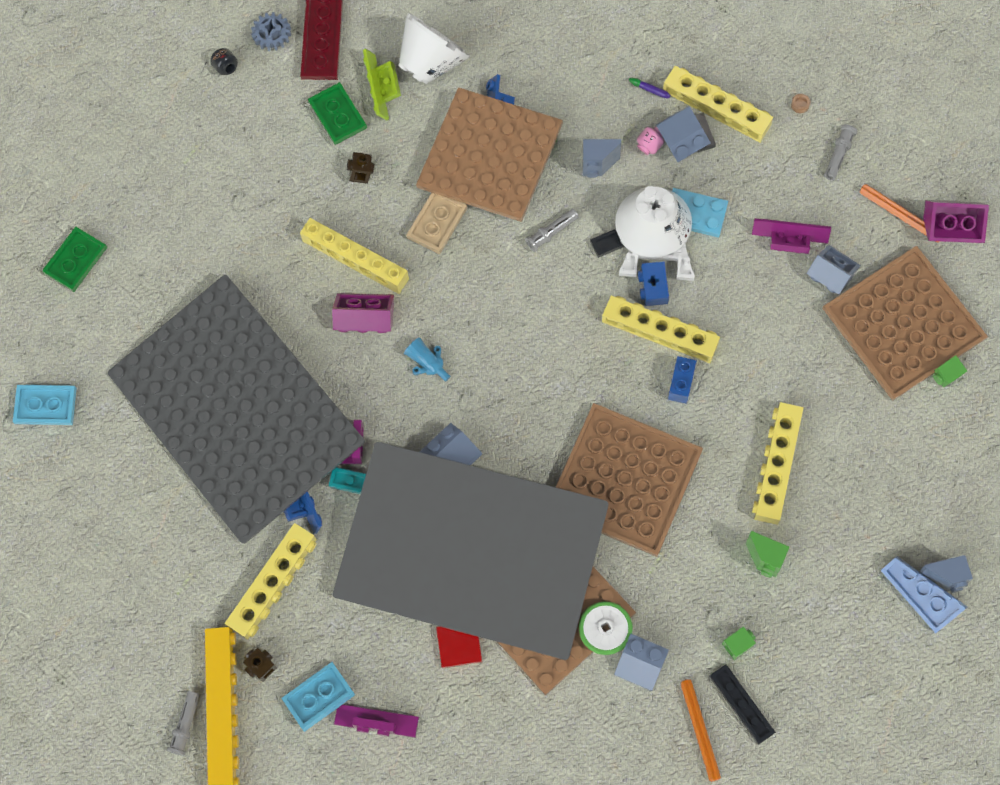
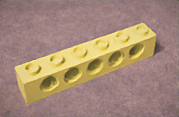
(720, 112)
(354, 255)
(666, 337)
(792, 416)
(283, 553)

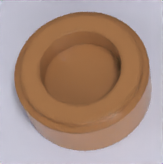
(800, 103)

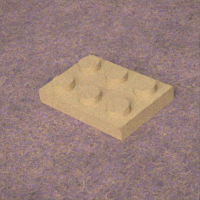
(436, 222)

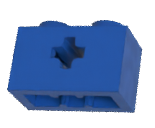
(655, 273)
(682, 379)

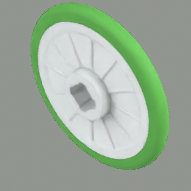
(592, 632)

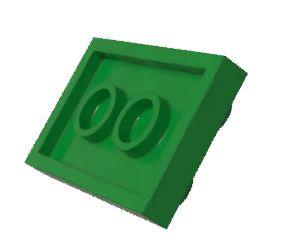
(337, 113)
(74, 259)

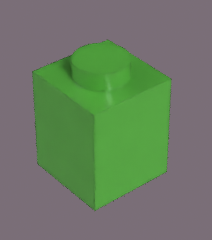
(949, 371)
(739, 642)

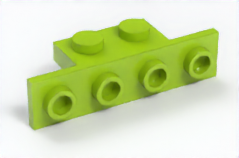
(382, 81)

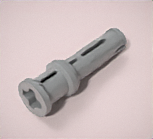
(842, 145)
(545, 235)
(182, 733)

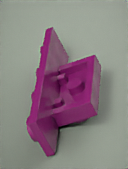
(791, 235)
(375, 720)

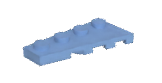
(926, 597)

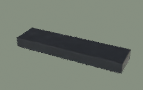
(742, 704)

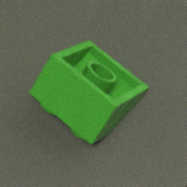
(766, 553)

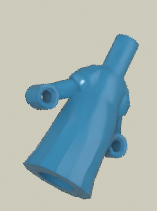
(431, 363)

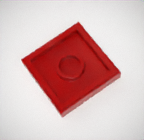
(457, 648)

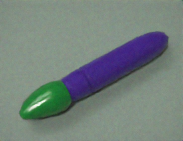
(650, 88)

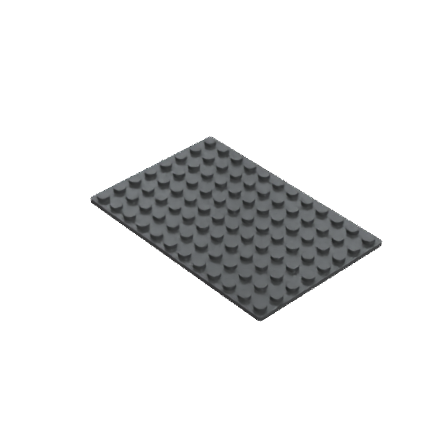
(235, 408)
(471, 550)

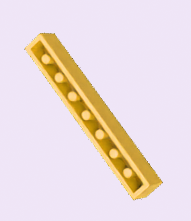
(221, 706)

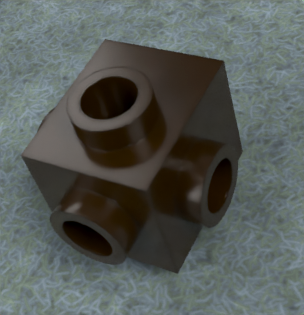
(360, 167)
(265, 667)

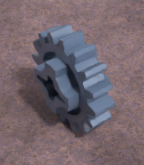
(267, 26)

